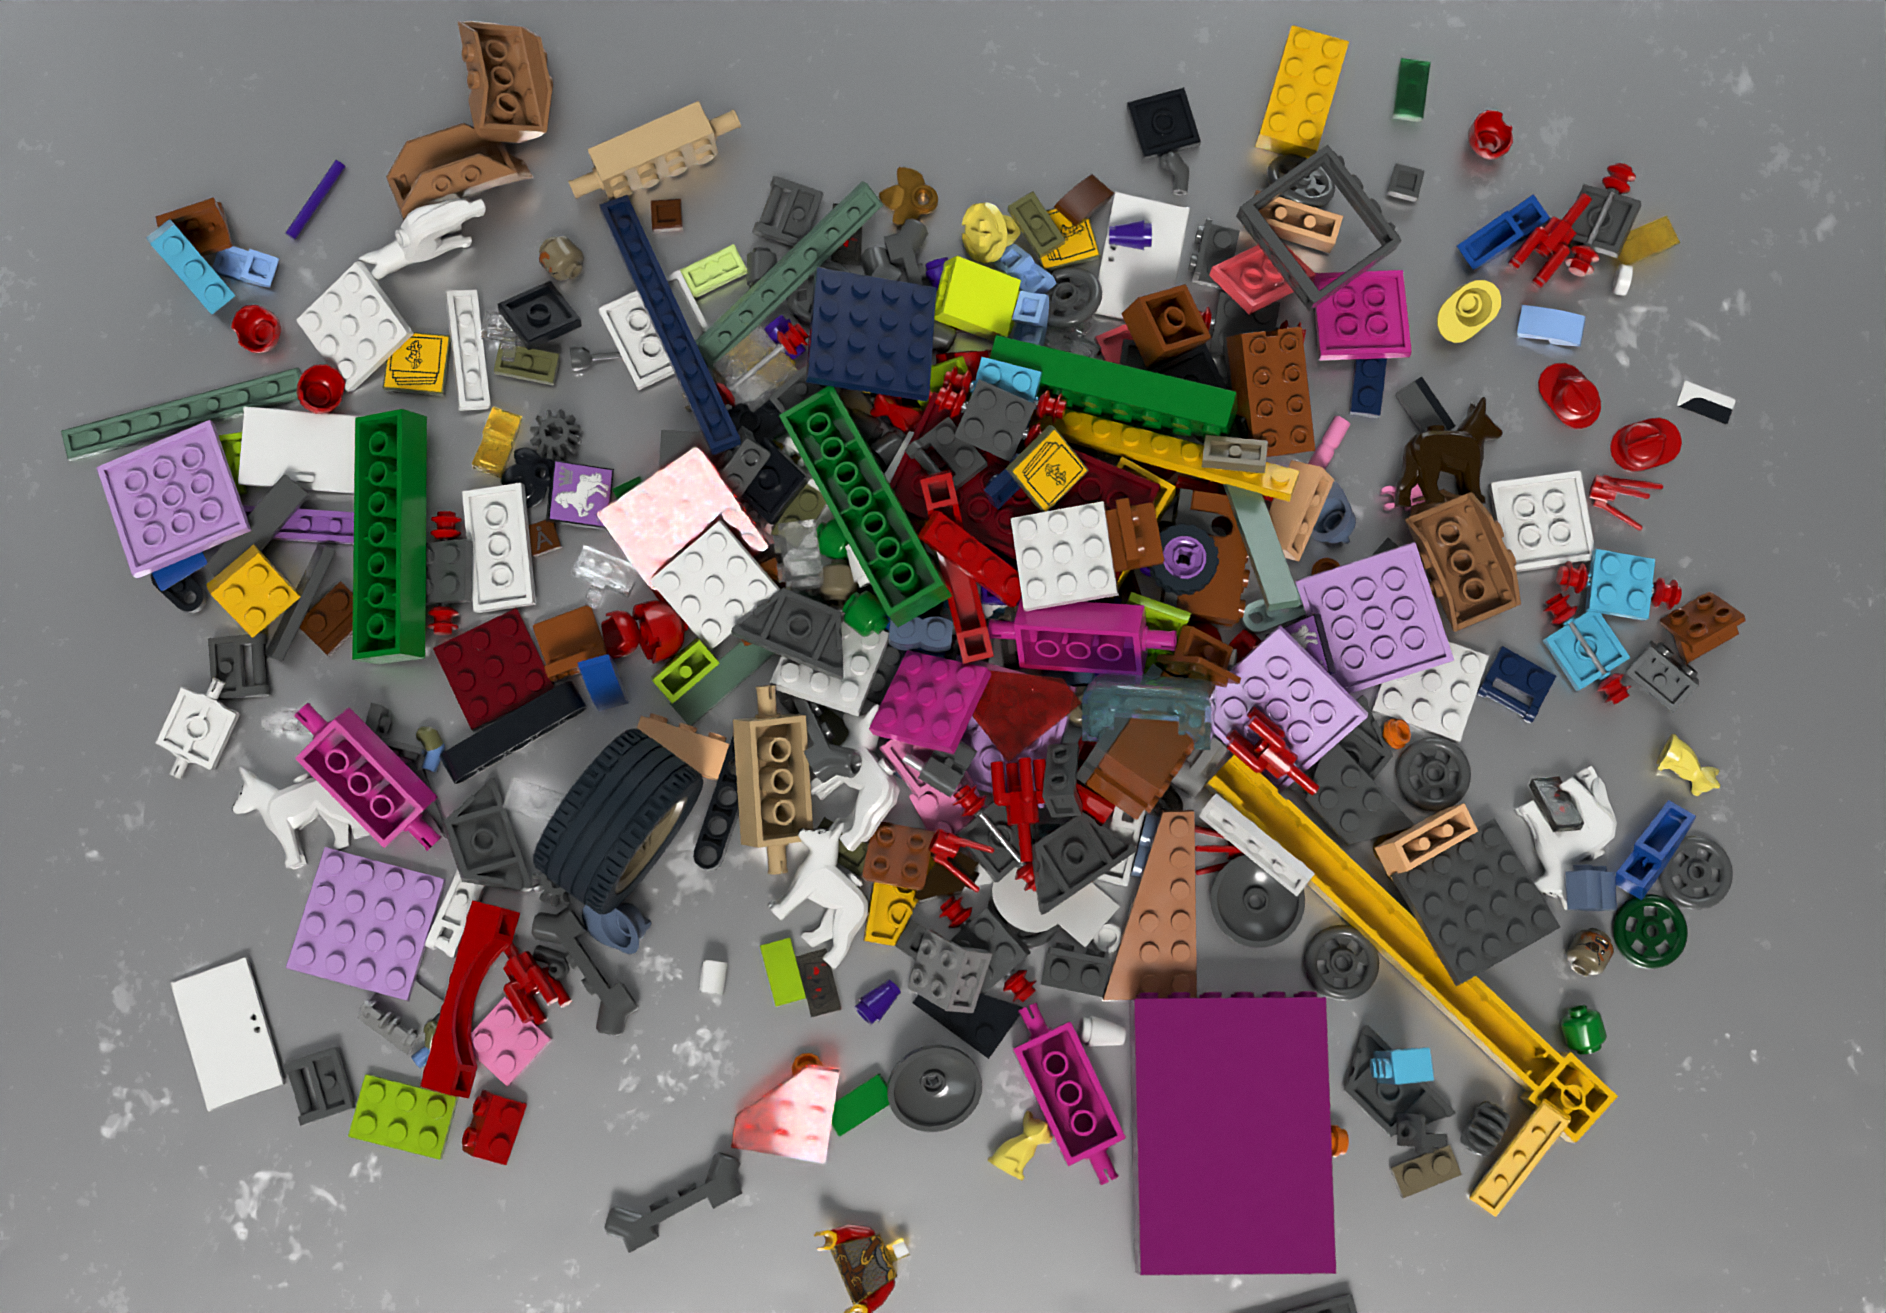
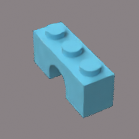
(190, 266)
(1402, 1066)

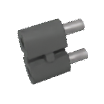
(943, 769)

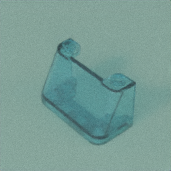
(1150, 697)

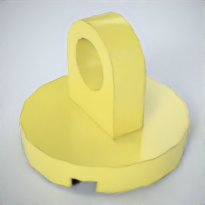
(987, 232)

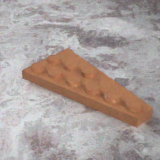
(1160, 929)

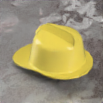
(1468, 310)

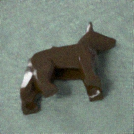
(1450, 452)

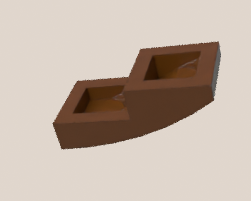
(1083, 200)

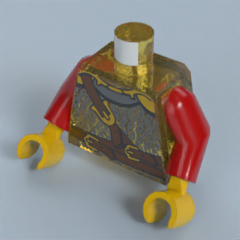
(864, 1264)

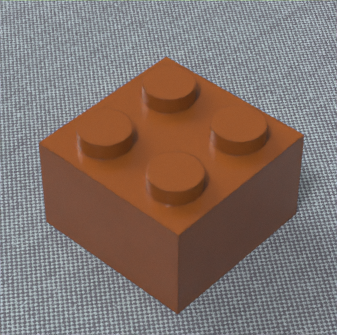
(1165, 325)

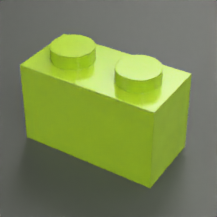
(684, 670)

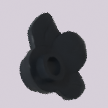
(527, 472)

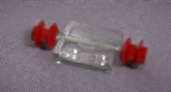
(758, 366)

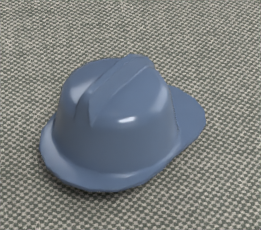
(1335, 519)
(619, 928)

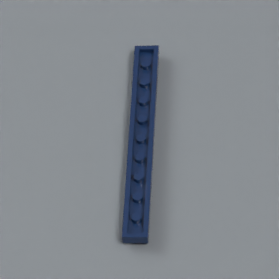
(670, 325)

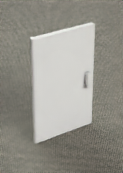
(1133, 272)
(298, 445)
(222, 1034)

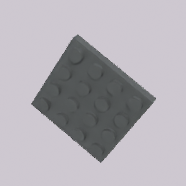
(1476, 903)

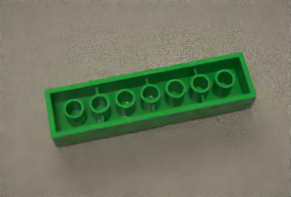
(1124, 390)
(865, 506)
(389, 537)

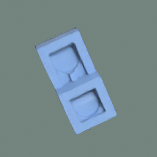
(1021, 265)
(246, 266)
(1031, 317)
(1552, 325)

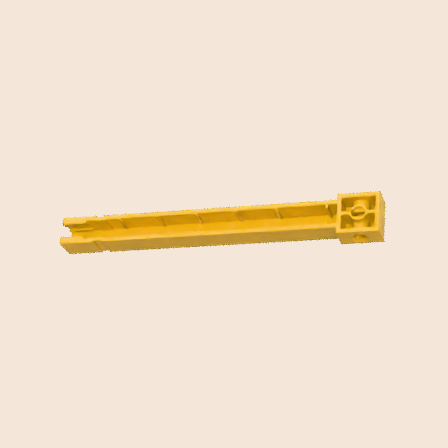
(1400, 939)

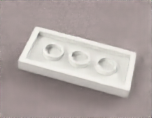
(501, 547)

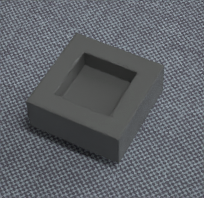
(1405, 182)
(911, 939)

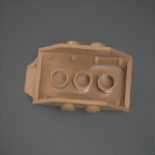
(506, 81)
(450, 167)
(1464, 558)

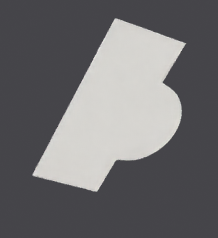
(1078, 915)

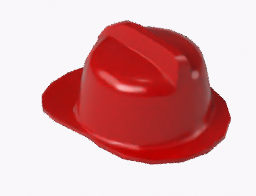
(1570, 395)
(1646, 444)

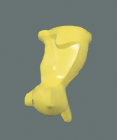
(1683, 761)
(1018, 1151)

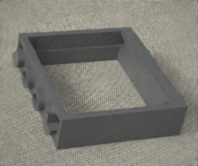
(1278, 254)

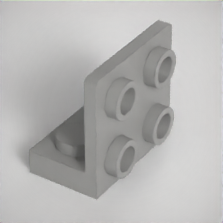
(949, 973)

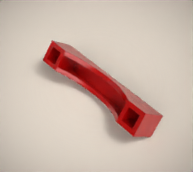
(965, 600)
(451, 1057)

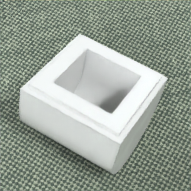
(712, 977)

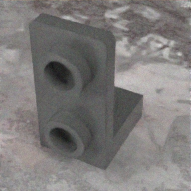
(379, 723)
(1060, 780)

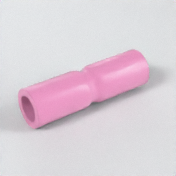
(1330, 442)

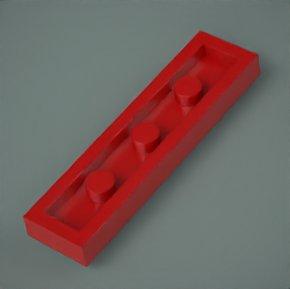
(972, 558)

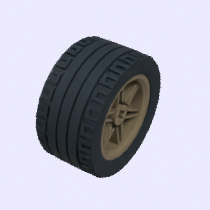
(617, 820)

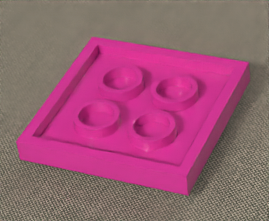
(1363, 317)
(930, 701)

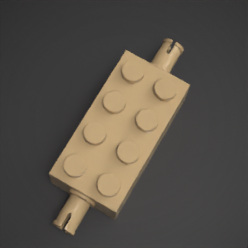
(654, 152)
(772, 779)

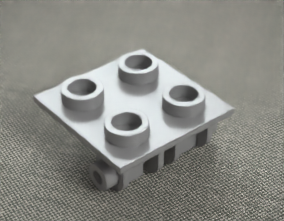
(401, 1020)

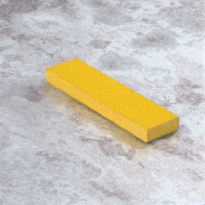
(1520, 1157)

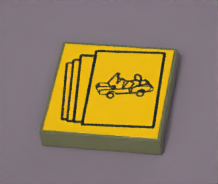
(1078, 248)
(419, 365)
(1047, 469)

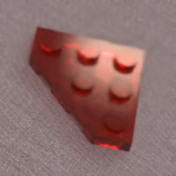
(1022, 709)
(791, 1117)

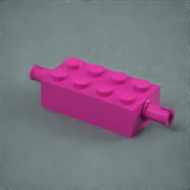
(1083, 637)
(366, 777)
(1068, 1093)

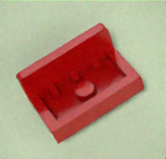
(493, 1127)

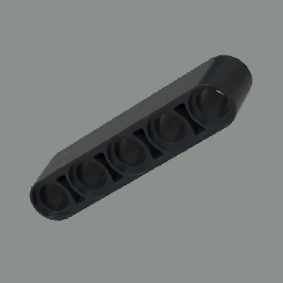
(513, 732)
(719, 810)

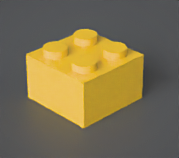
(252, 591)

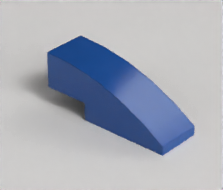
(1503, 233)
(603, 682)
(1654, 850)

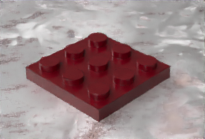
(493, 669)

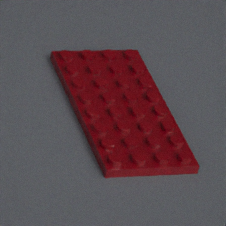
(994, 526)

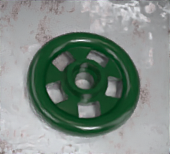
(1650, 958)

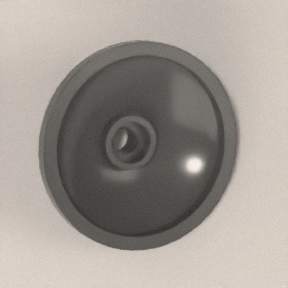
(1249, 925)
(936, 1102)

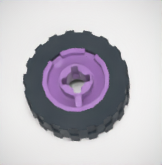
(1202, 560)

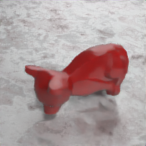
(902, 416)

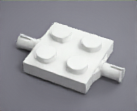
(197, 728)

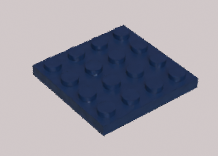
(871, 334)

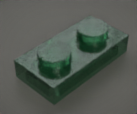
(1411, 90)

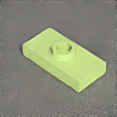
(714, 271)

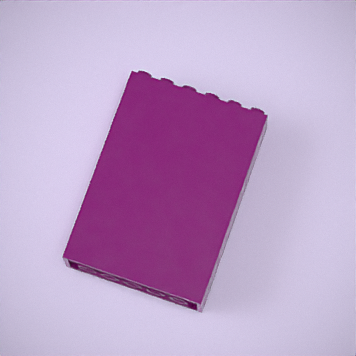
(1231, 1134)

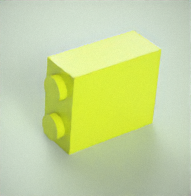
(976, 298)

